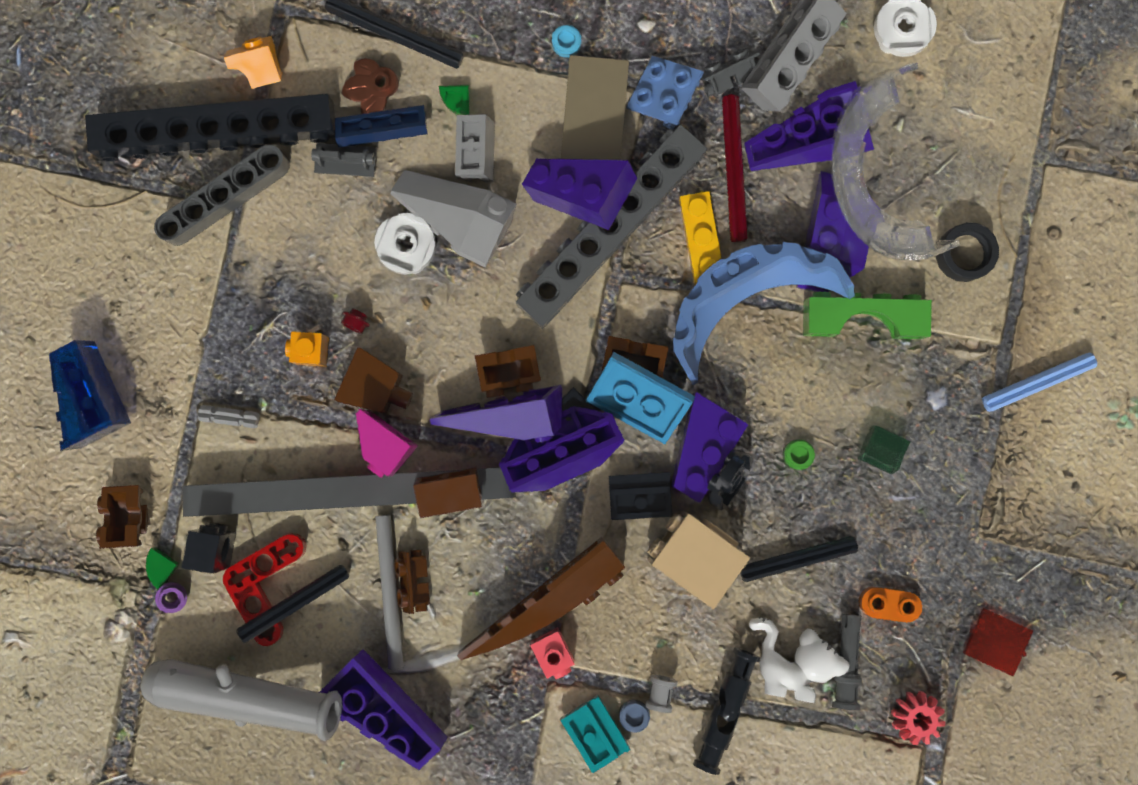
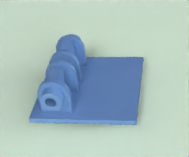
(665, 91)

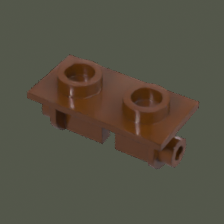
(412, 593)

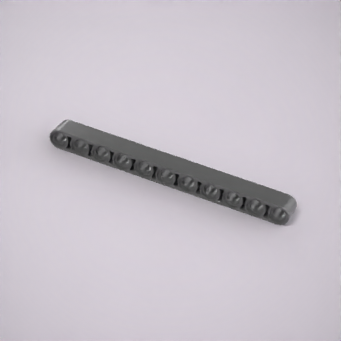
(321, 493)

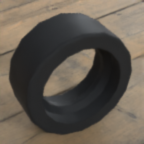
(989, 245)

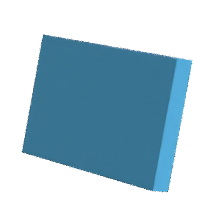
(640, 398)

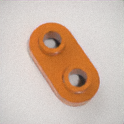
(891, 604)

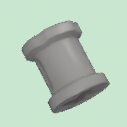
(661, 693)

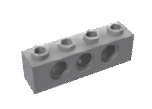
(807, 33)

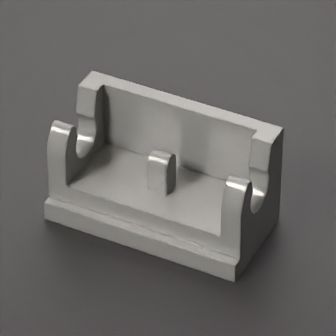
(475, 147)

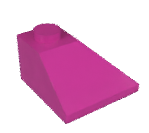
(382, 444)

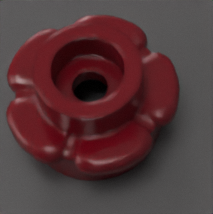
(355, 321)

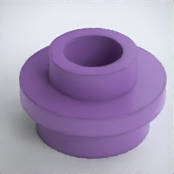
(171, 607)

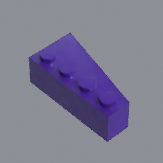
(385, 711)

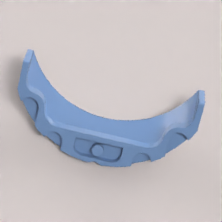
(741, 276)

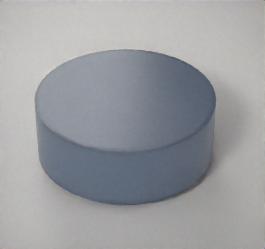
(634, 716)

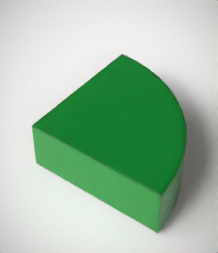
(456, 98)
(159, 567)

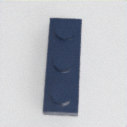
(380, 126)

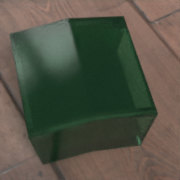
(883, 449)

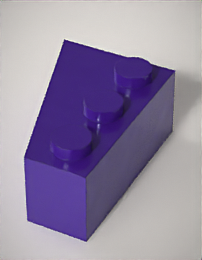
(581, 187)
(705, 443)

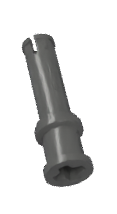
(849, 649)

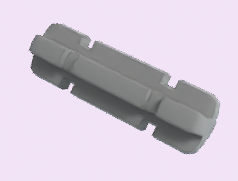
(228, 416)

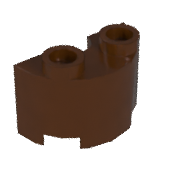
(647, 355)
(508, 370)
(123, 517)

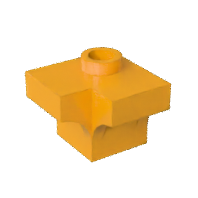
(256, 60)

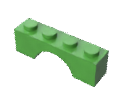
(903, 317)

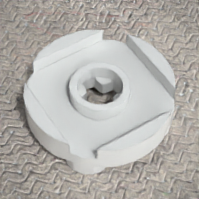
(901, 43)
(398, 228)

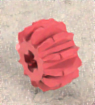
(929, 720)

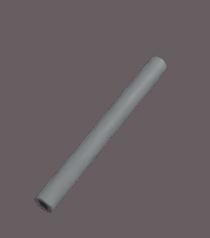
(389, 592)

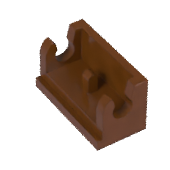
(448, 492)

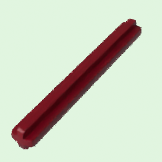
(734, 168)

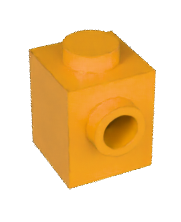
(307, 349)

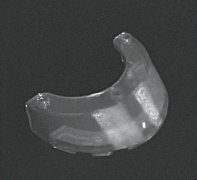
(877, 229)

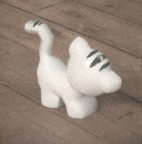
(813, 663)

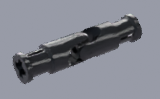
(732, 696)

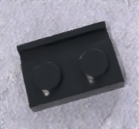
(640, 496)

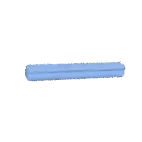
(1039, 382)

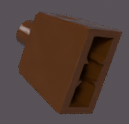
(372, 384)

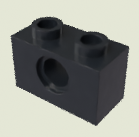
(209, 548)

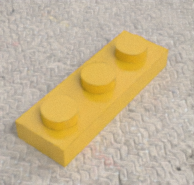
(700, 232)

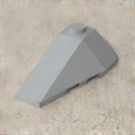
(463, 214)

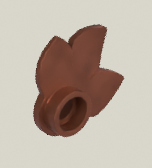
(365, 85)

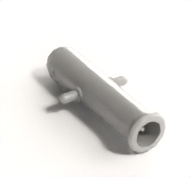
(240, 698)

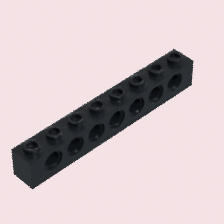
(105, 128)

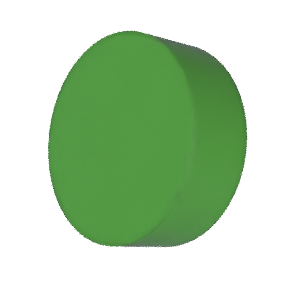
(798, 454)

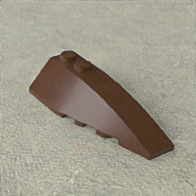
(553, 599)

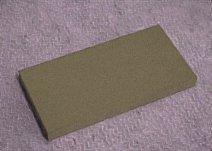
(594, 108)

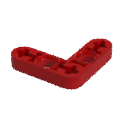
(252, 587)

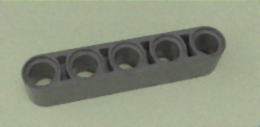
(207, 195)

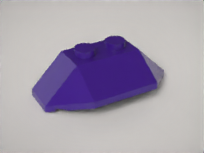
(831, 233)
(572, 451)

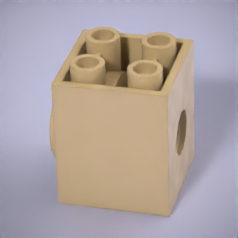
(698, 557)

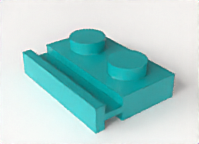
(595, 734)

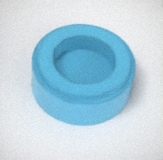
(566, 41)

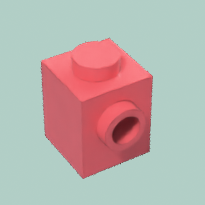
(553, 654)

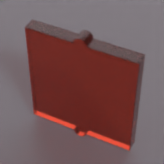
(998, 642)

